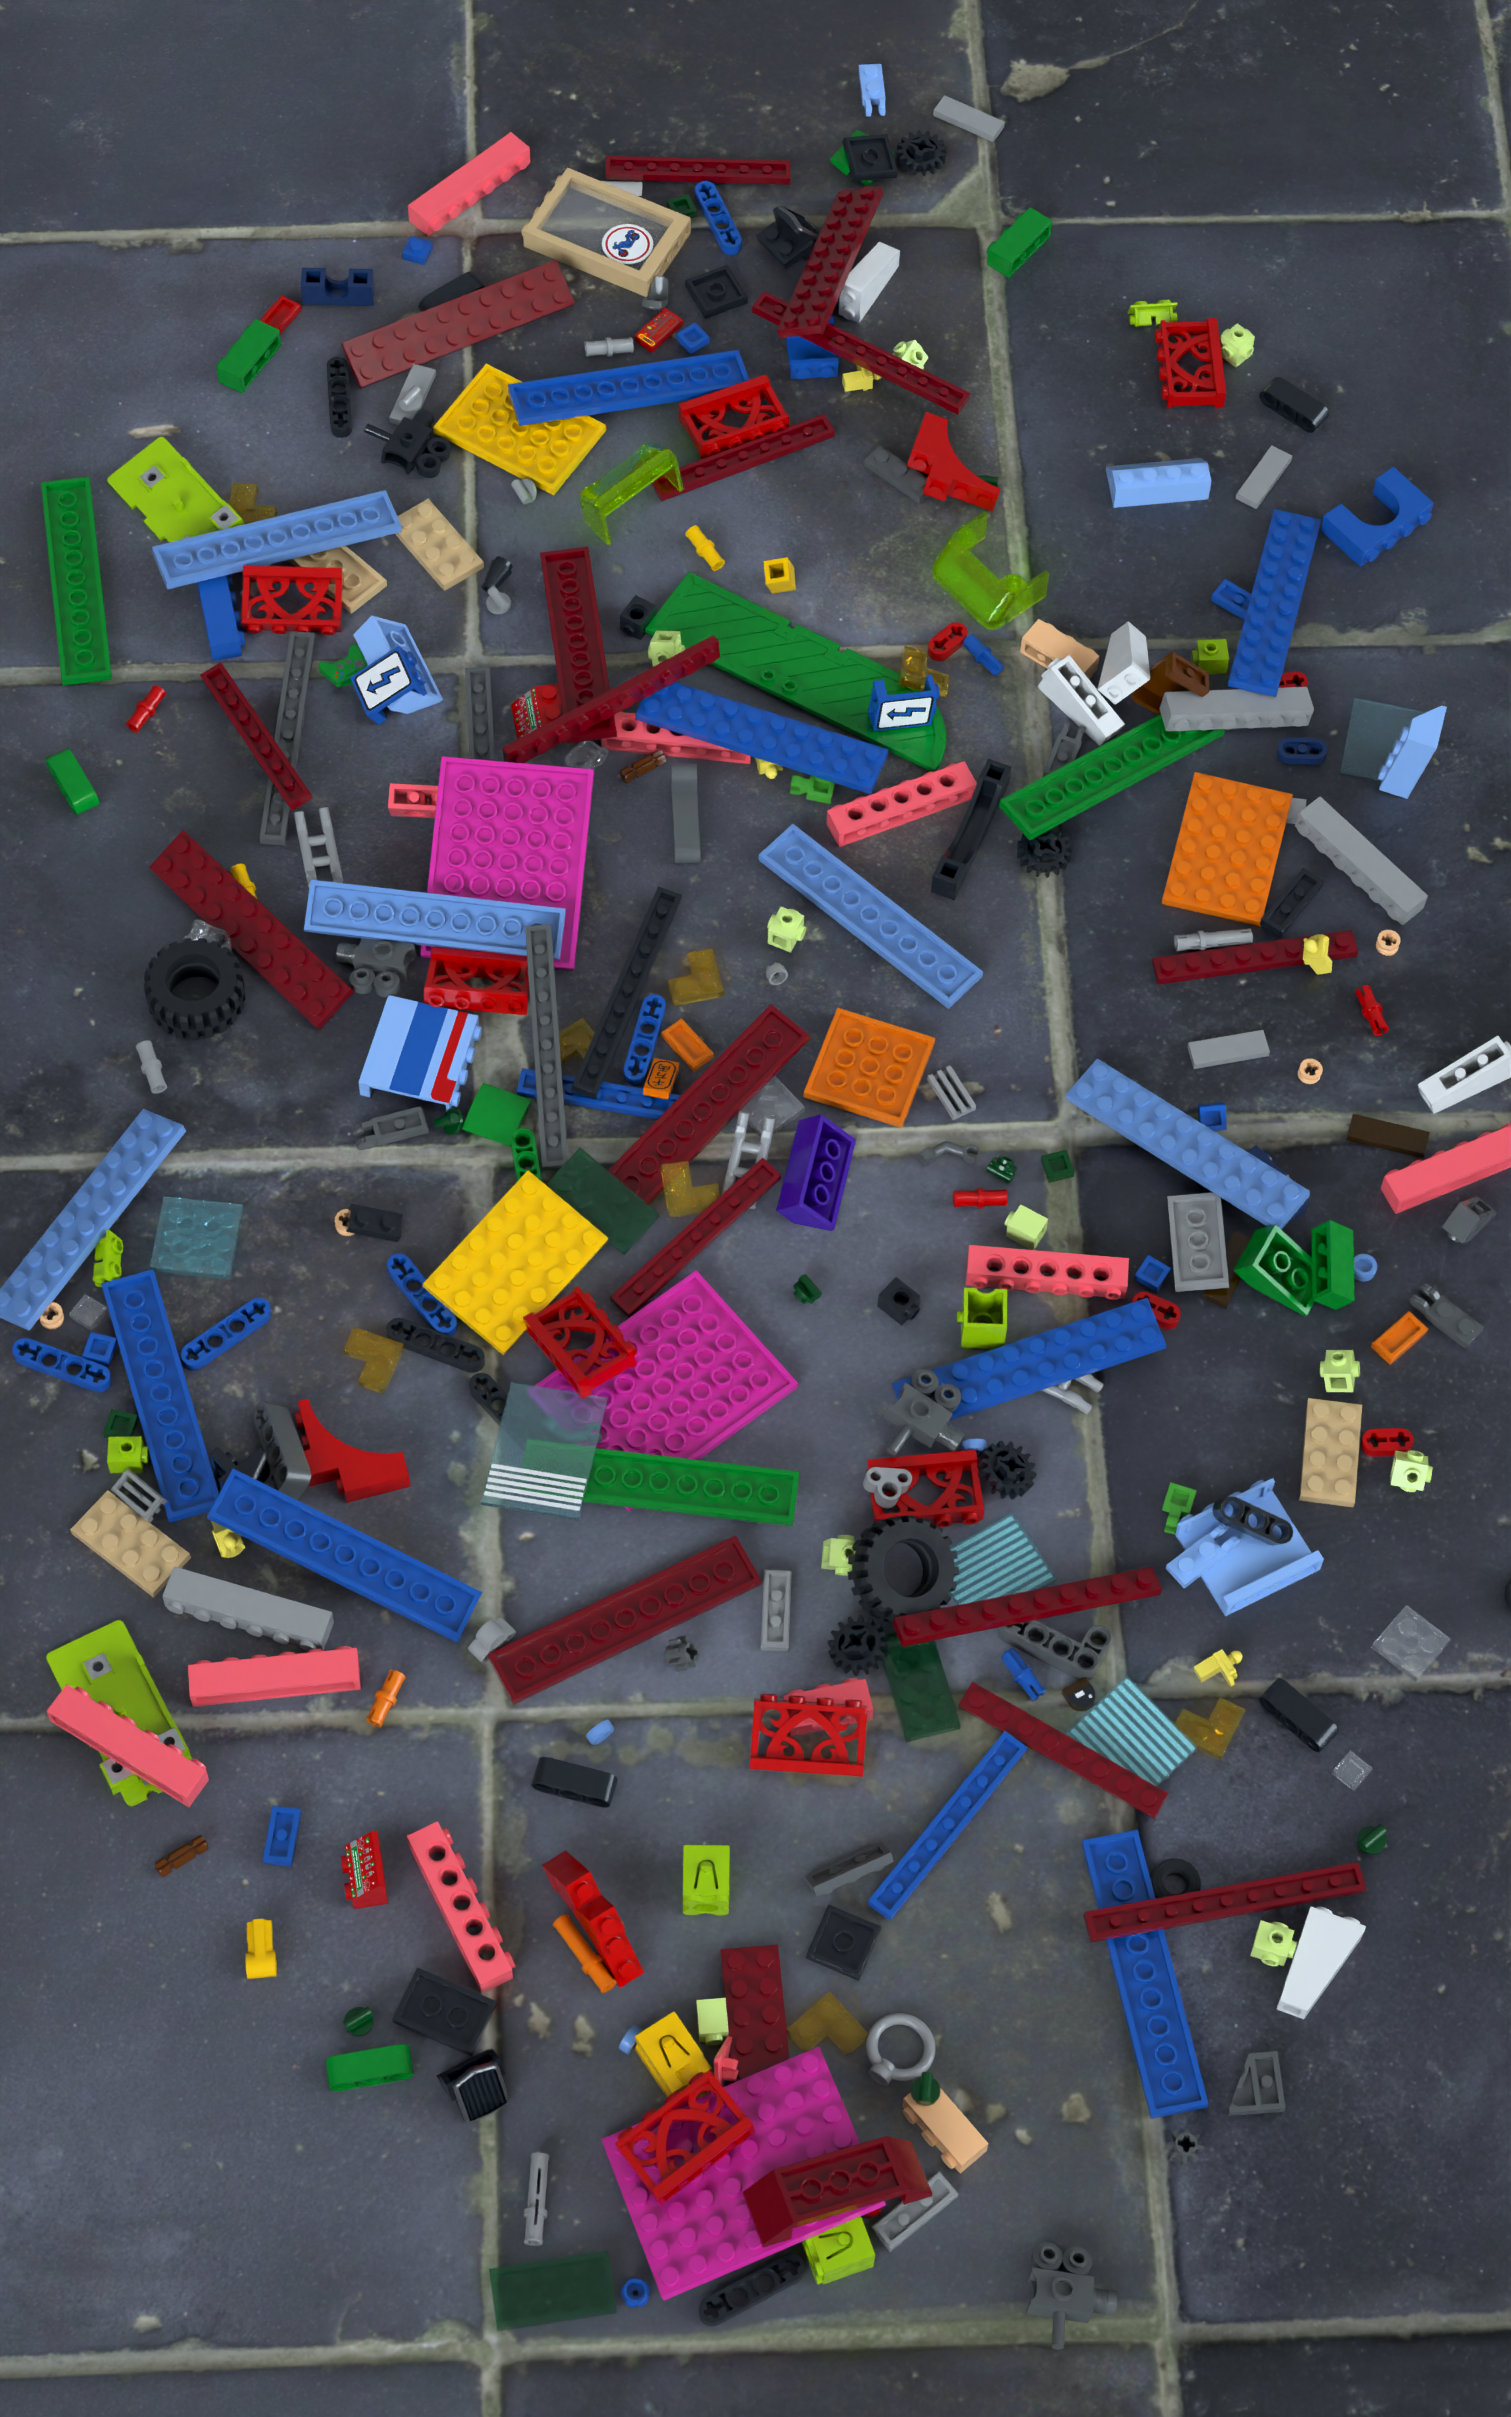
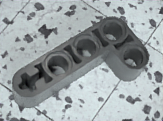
(685, 813)
(283, 1448)
(1053, 1639)

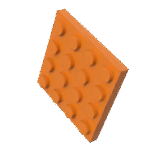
(869, 1067)

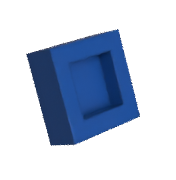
(417, 250)
(692, 338)
(1213, 1115)
(1152, 1273)
(100, 1348)

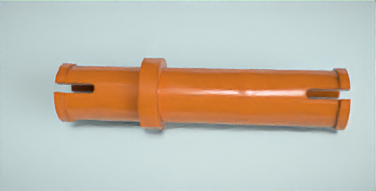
(591, 1963)

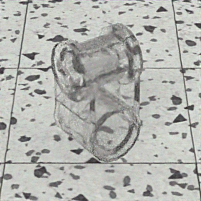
(586, 755)
(203, 930)

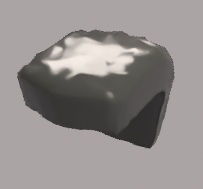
(658, 295)

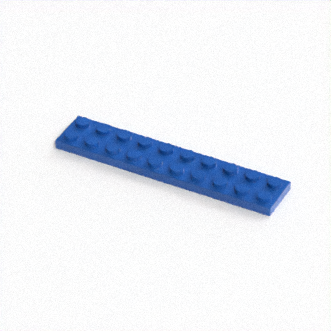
(625, 387)
(1274, 603)
(765, 736)
(1050, 1358)
(161, 1395)
(344, 1555)
(1146, 1981)

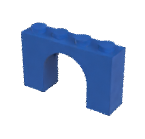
(1366, 541)

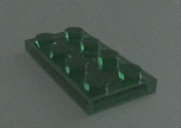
(603, 1200)
(919, 1689)
(552, 2291)

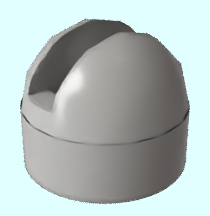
(778, 978)

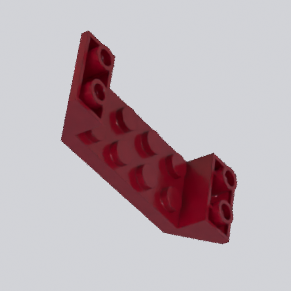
(834, 2186)

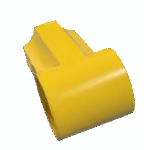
(260, 1956)

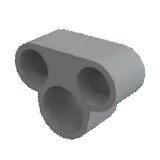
(887, 1479)
(490, 1638)

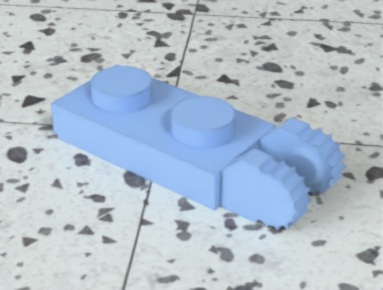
(872, 88)
(1201, 1556)

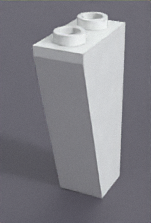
(867, 281)
(1125, 664)
(1080, 700)
(1468, 1075)
(1319, 1955)

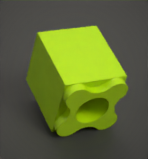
(986, 1308)
(706, 1879)
(839, 2251)

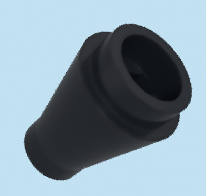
(497, 573)

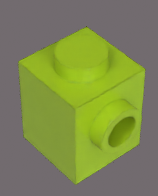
(1211, 656)
(126, 1453)

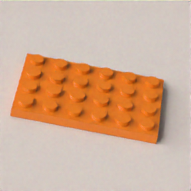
(1227, 849)

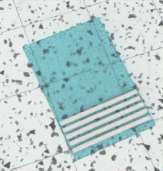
(544, 1451)

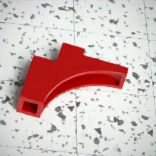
(946, 472)
(355, 1471)
(595, 1914)

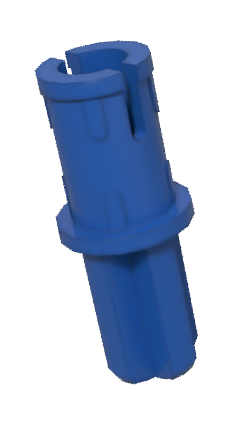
(983, 654)
(1022, 1674)

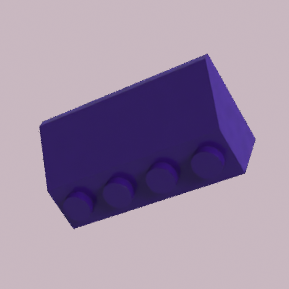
(816, 1173)

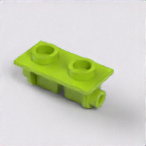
(1143, 312)
(108, 1250)

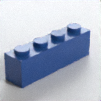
(220, 617)

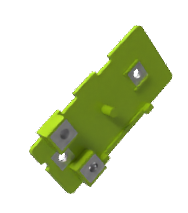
(178, 500)
(125, 1688)

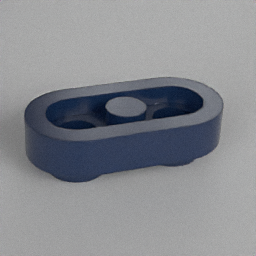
(1301, 750)

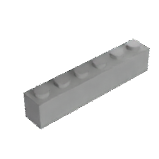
(1236, 709)
(1361, 861)
(247, 1609)

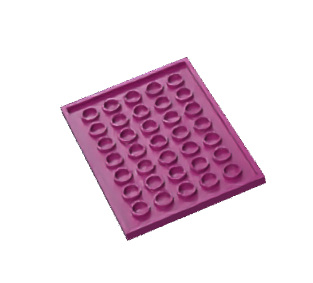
(513, 837)
(693, 1380)
(707, 2223)

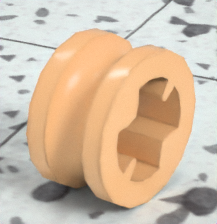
(1388, 935)
(1313, 1064)
(342, 1215)
(56, 1321)

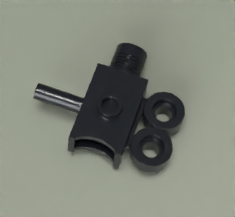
(409, 443)

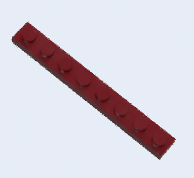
(697, 170)
(747, 456)
(256, 736)
(1246, 958)
(695, 1237)
(1064, 1750)

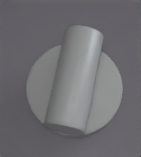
(410, 400)
(525, 490)
(497, 601)

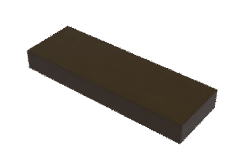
(1388, 1135)
(1233, 1253)

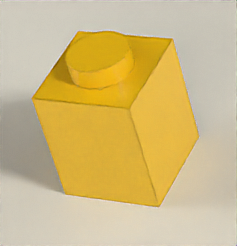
(779, 575)

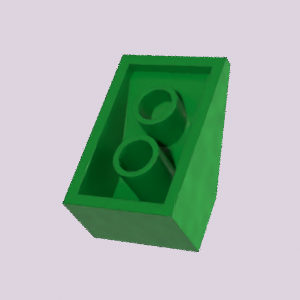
(1278, 1269)

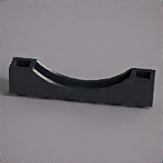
(966, 843)

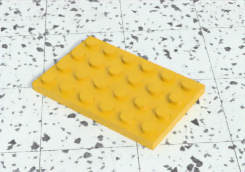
(487, 426)
(515, 1262)

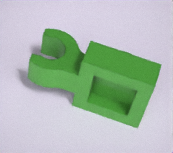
(816, 788)
(1177, 1503)

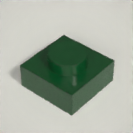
(682, 205)
(1057, 1166)
(120, 1424)

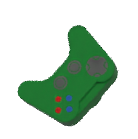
(340, 672)

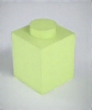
(1026, 1227)
(712, 2021)

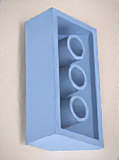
(1159, 482)
(381, 636)
(1411, 753)

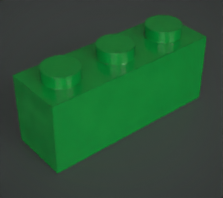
(1019, 242)
(248, 356)
(1332, 1265)

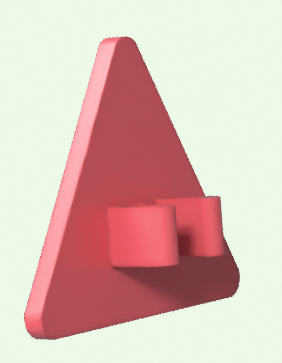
(723, 2065)

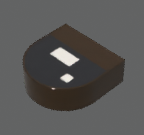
(1080, 1695)

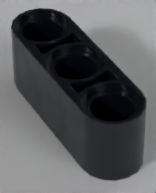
(454, 289)
(1294, 404)
(1265, 1521)
(1298, 1715)
(574, 1782)

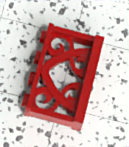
(1207, 339)
(734, 397)
(267, 575)
(466, 964)
(544, 1331)
(932, 1464)
(835, 1765)
(674, 2177)

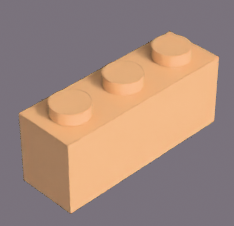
(1045, 644)
(948, 2130)

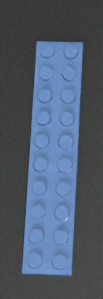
(276, 539)
(870, 916)
(427, 918)
(1187, 1145)
(87, 1218)

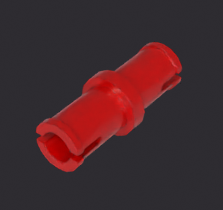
(145, 709)
(1372, 1010)
(980, 1198)

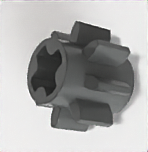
(682, 1653)
(1177, 2149)

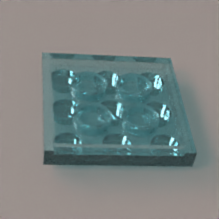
(196, 1238)

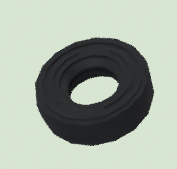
(1176, 1867)

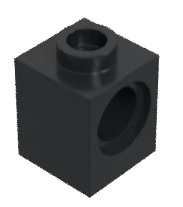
(637, 609)
(899, 1291)

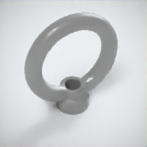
(882, 2069)

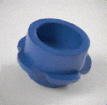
(638, 2285)

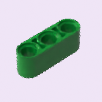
(72, 781)
(524, 1155)
(369, 2067)

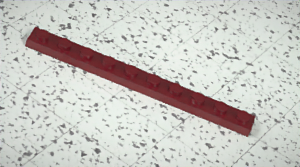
(872, 358)
(612, 701)
(1026, 1606)
(1224, 1902)

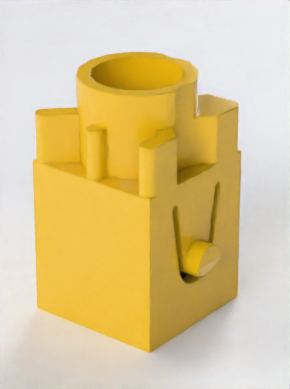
(671, 2054)

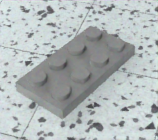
(1197, 1242)

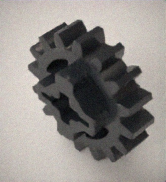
(921, 153)
(1044, 853)
(1006, 1470)
(858, 1657)

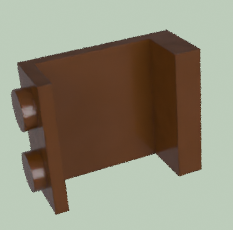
(1170, 675)

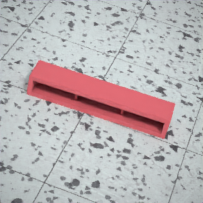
(469, 184)
(1448, 1170)
(274, 1676)
(128, 1745)

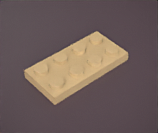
(437, 545)
(360, 579)
(1330, 1452)
(130, 1543)

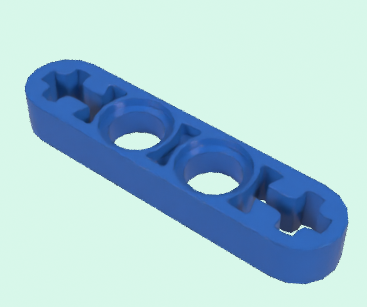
(716, 218)
(643, 1039)
(418, 1297)
(223, 1330)
(59, 1369)

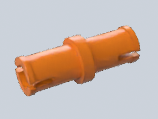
(385, 1698)

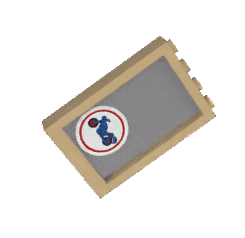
(606, 231)

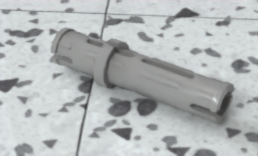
(1202, 940)
(533, 2232)

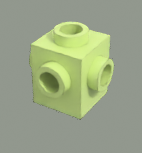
(1236, 345)
(911, 352)
(664, 646)
(786, 929)
(1339, 1365)
(1410, 1470)
(836, 1554)
(1273, 1943)

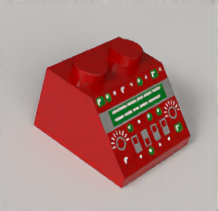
(536, 708)
(365, 1872)

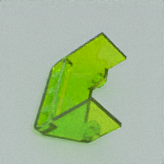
(625, 482)
(976, 587)

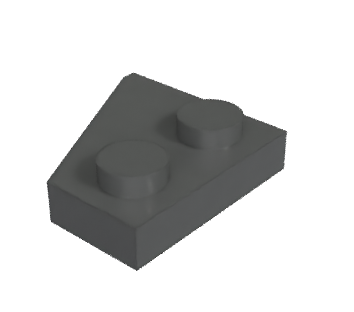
(1259, 2086)

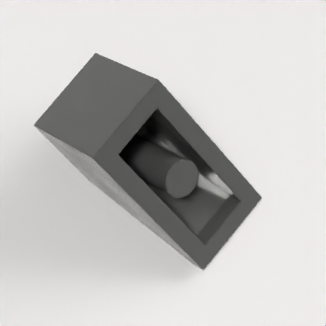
(1468, 1219)

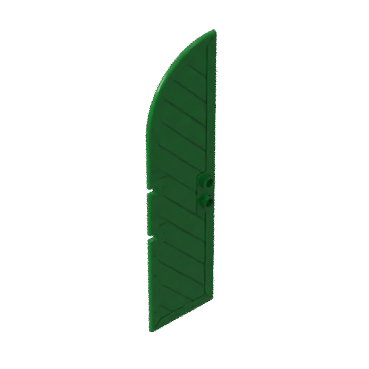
(795, 665)

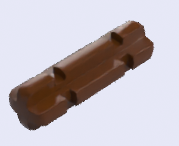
(642, 766)
(181, 1856)

